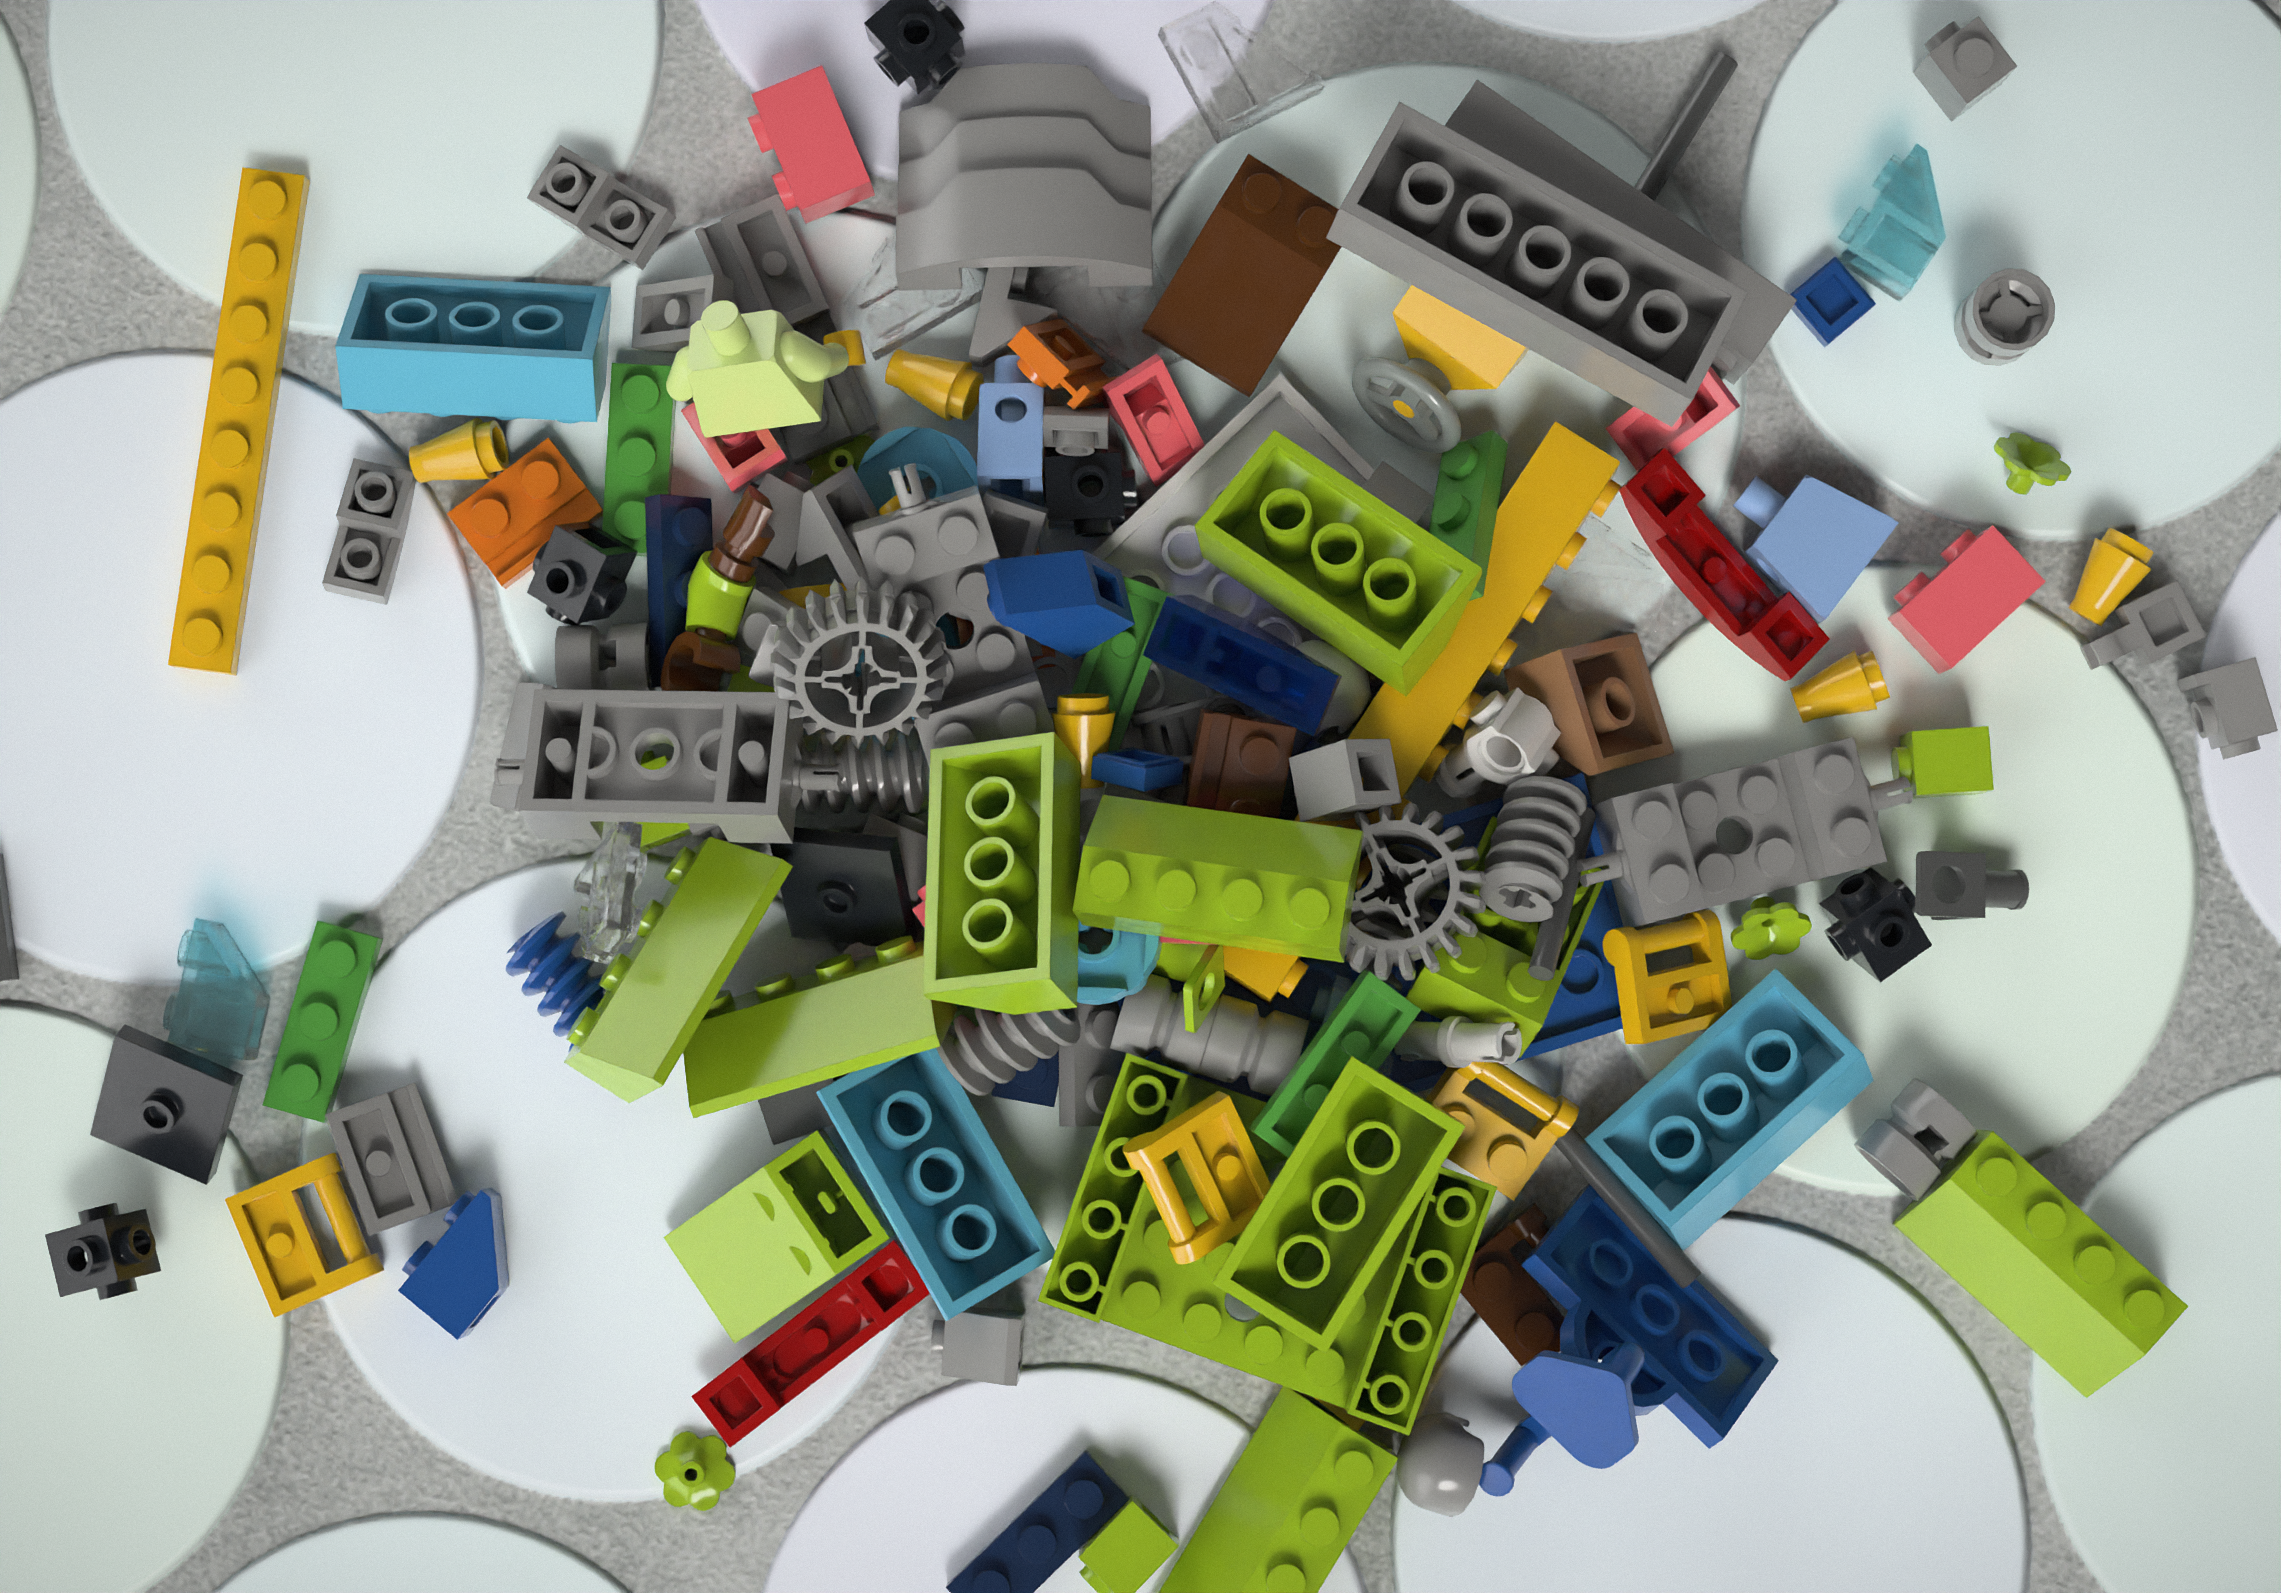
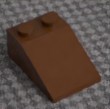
(1246, 276)

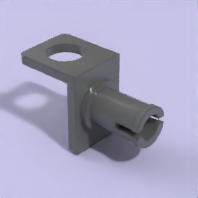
(1961, 886)

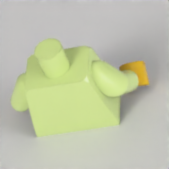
(756, 370)

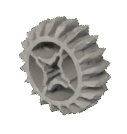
(821, 652)
(1425, 880)

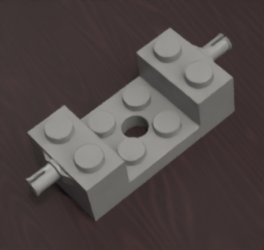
(940, 556)
(730, 764)
(1800, 819)

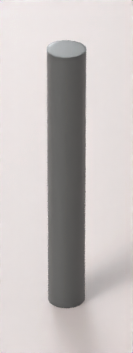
(1686, 125)
(1553, 930)
(1628, 1208)

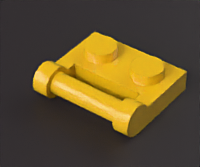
(1673, 998)
(1492, 1143)
(1220, 1168)
(284, 1242)

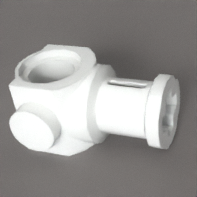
(1506, 743)

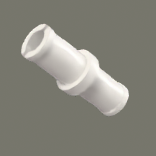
(1460, 1042)

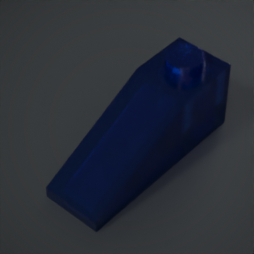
(1242, 661)

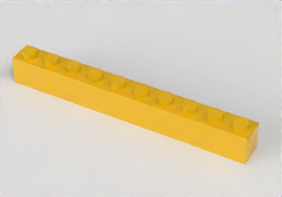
(1531, 536)

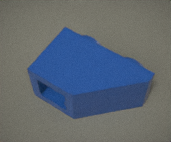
(1059, 599)
(466, 1267)

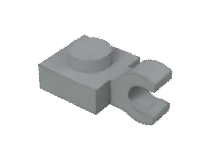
(2150, 627)

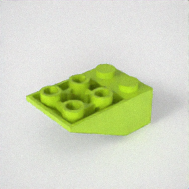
(1492, 972)
(778, 1235)

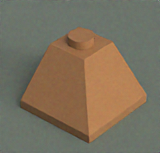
(1598, 703)

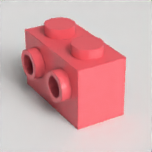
(812, 145)
(1965, 598)

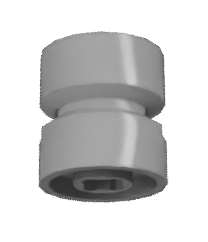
(2004, 317)
(584, 653)
(1156, 1021)
(1252, 1045)
(1910, 1162)

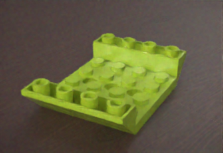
(1120, 1269)

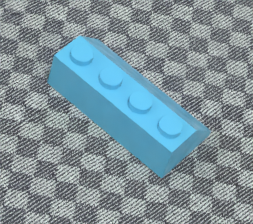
(475, 348)
(1731, 1108)
(937, 1178)

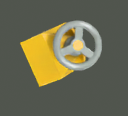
(1444, 355)

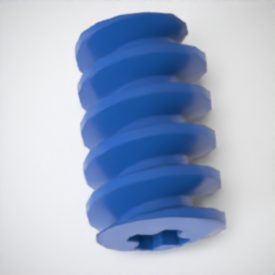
(556, 972)

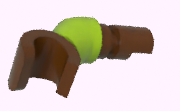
(718, 600)

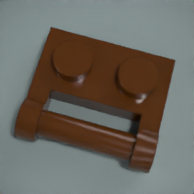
(1508, 1295)

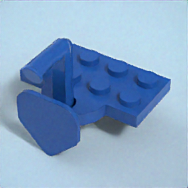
(1652, 1342)

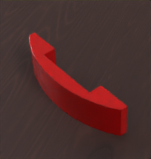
(1713, 573)
(811, 1343)

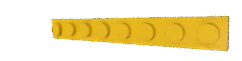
(239, 421)

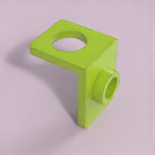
(1198, 967)

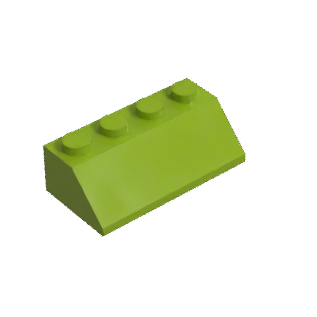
(1338, 561)
(1003, 875)
(1219, 878)
(674, 967)
(813, 1027)
(1339, 1204)
(2040, 1264)
(1285, 1505)

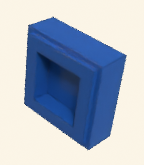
(1830, 302)
(1137, 769)

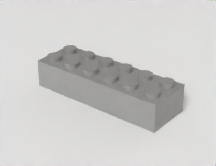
(1524, 141)
(1537, 264)

